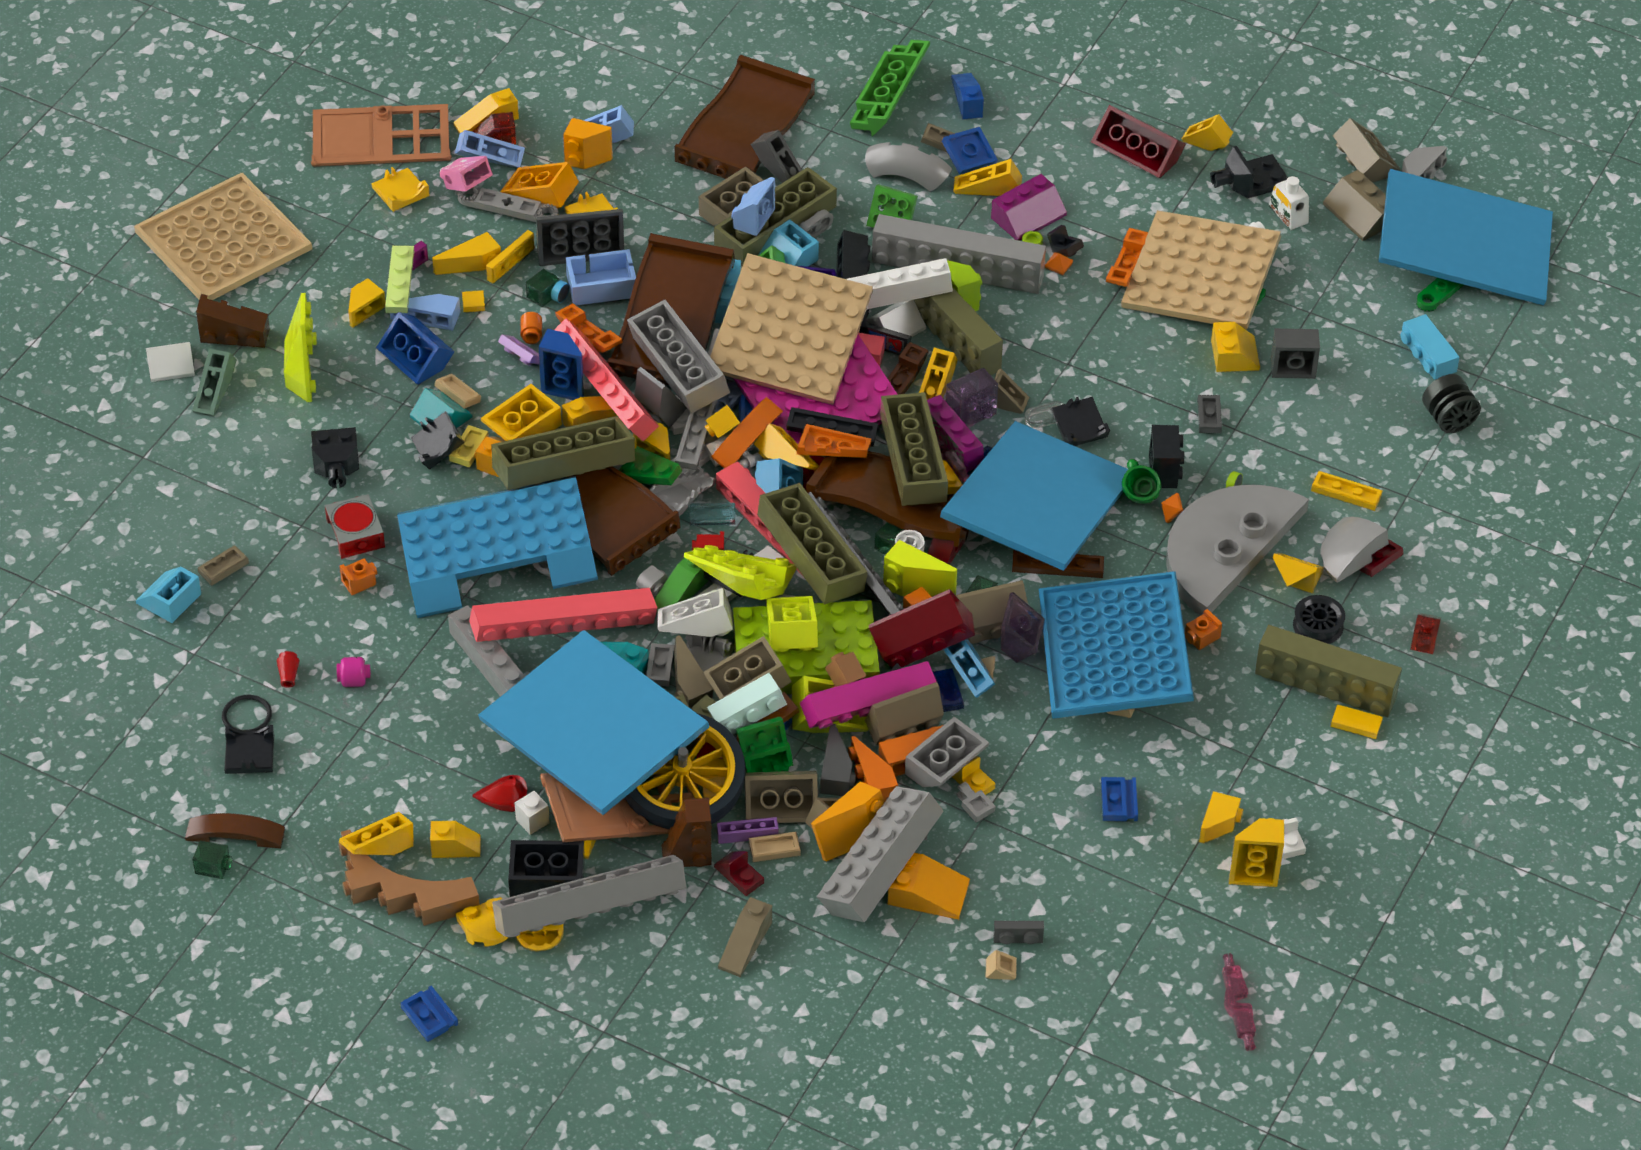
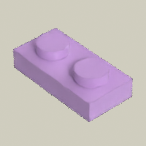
(515, 347)

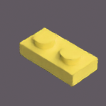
(465, 453)

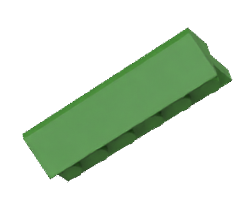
(887, 85)

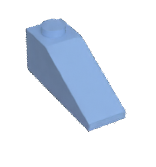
(618, 119)
(497, 151)
(434, 310)

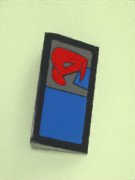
(894, 341)

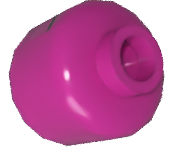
(353, 672)

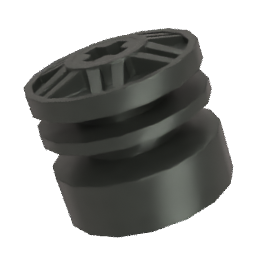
(1451, 403)

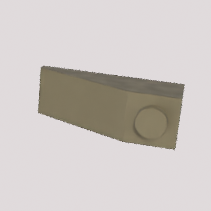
(688, 675)
(746, 936)

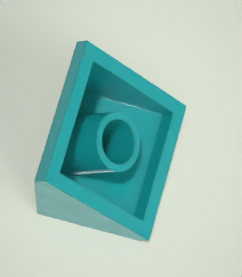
(434, 403)

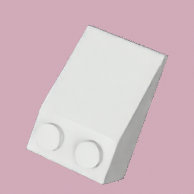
(701, 615)

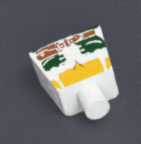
(1290, 203)

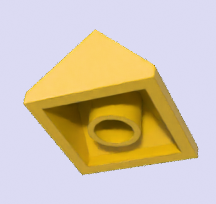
(1298, 572)

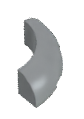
(907, 162)

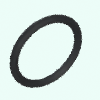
(242, 697)

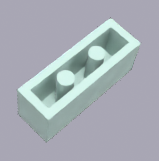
(748, 704)

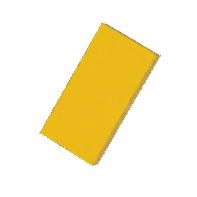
(1356, 721)

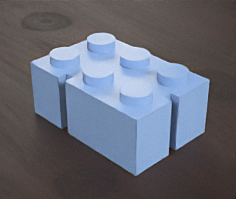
(609, 277)

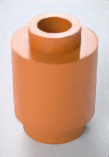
(531, 327)

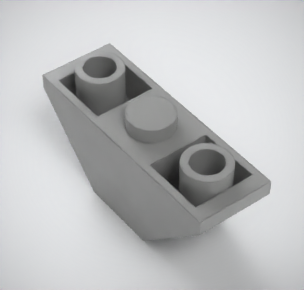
(1425, 161)

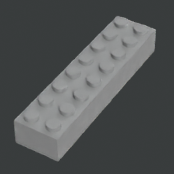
(996, 259)

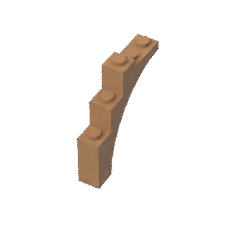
(429, 899)

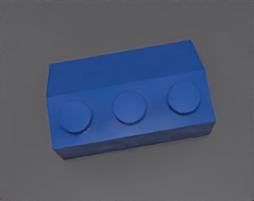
(414, 348)
(560, 366)

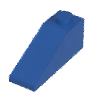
(968, 95)

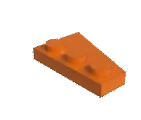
(830, 442)

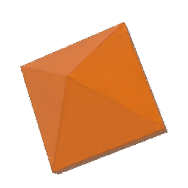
(1059, 263)
(1172, 507)

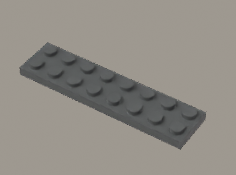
(873, 580)

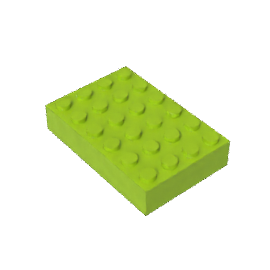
(840, 629)

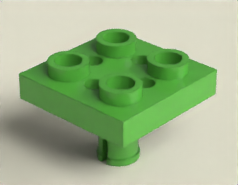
(902, 208)

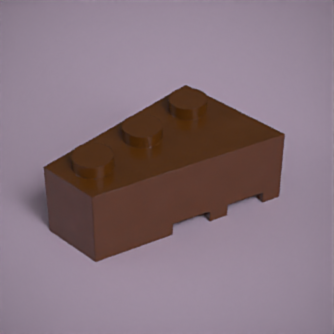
(230, 325)
(691, 834)

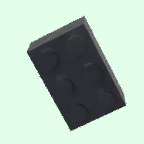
(543, 864)

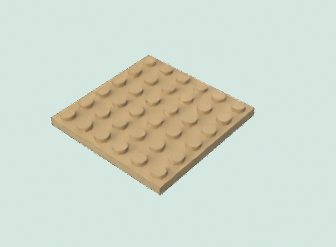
(223, 237)
(1201, 269)
(790, 328)

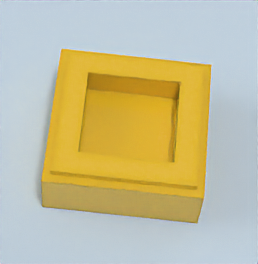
(473, 301)

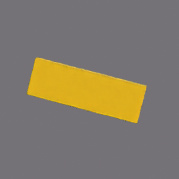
(510, 256)
(1346, 490)

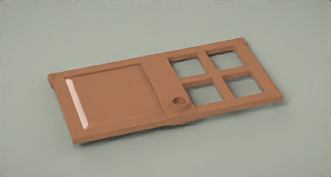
(367, 136)
(582, 822)

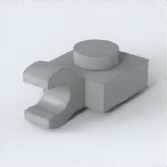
(975, 804)

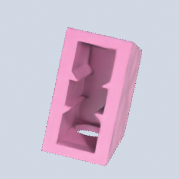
(459, 173)

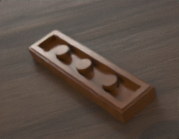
(1080, 566)

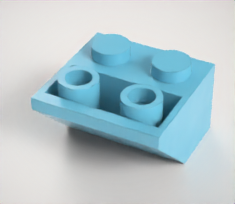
(795, 243)
(171, 593)

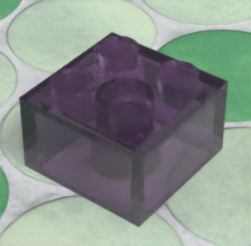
(973, 397)

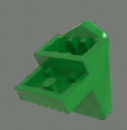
(765, 746)

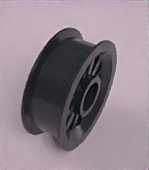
(1319, 618)

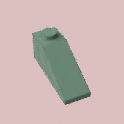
(214, 381)

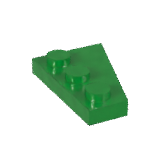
(651, 468)

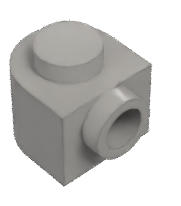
(652, 579)

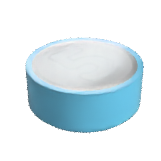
(560, 291)

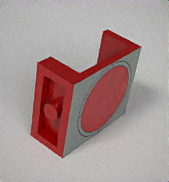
(355, 526)

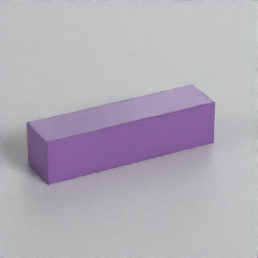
(743, 830)

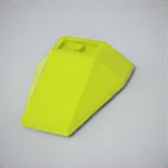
(297, 347)
(744, 573)

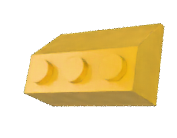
(1258, 854)

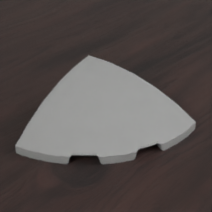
(1350, 546)

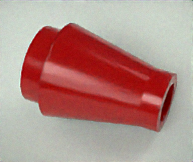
(287, 667)

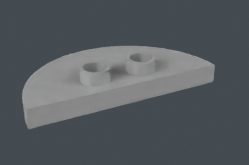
(1225, 537)

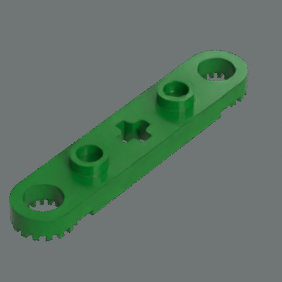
(1438, 292)

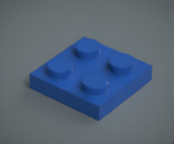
(969, 150)

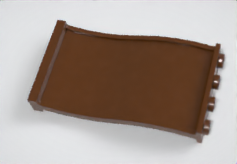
(751, 103)
(691, 282)
(872, 487)
(622, 517)

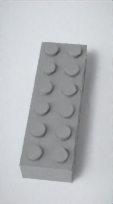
(678, 356)
(880, 854)

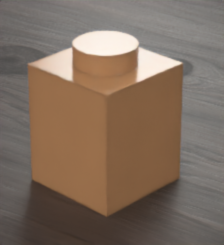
(845, 669)

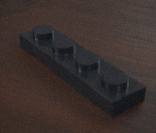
(799, 418)

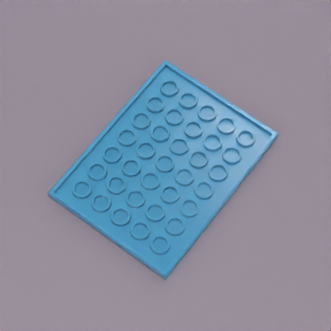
(1466, 237)
(1037, 495)
(1115, 645)
(593, 721)

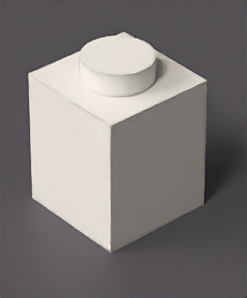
(532, 812)

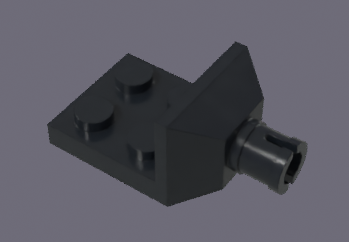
(1249, 177)
(335, 454)

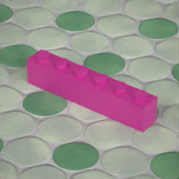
(858, 697)

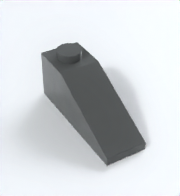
(776, 155)
(837, 766)

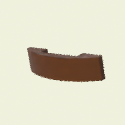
(907, 369)
(235, 826)

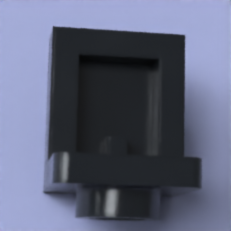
(1062, 243)

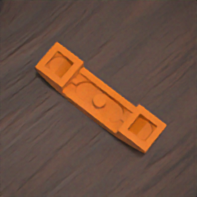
(1122, 270)
(599, 339)
(746, 433)

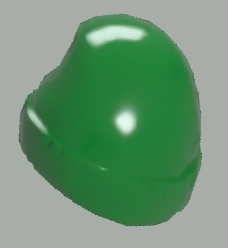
(1141, 483)

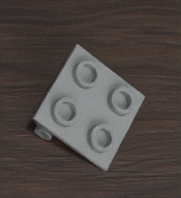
(709, 650)

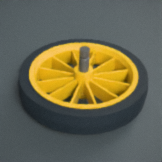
(683, 770)

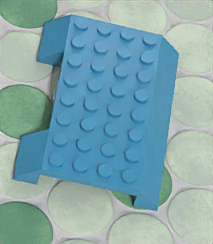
(495, 535)

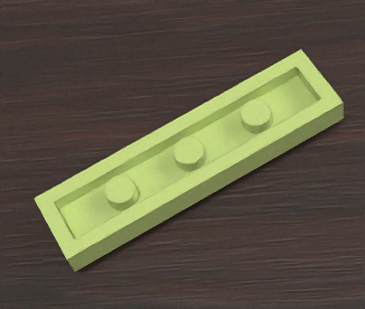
(399, 279)

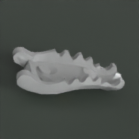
(684, 490)

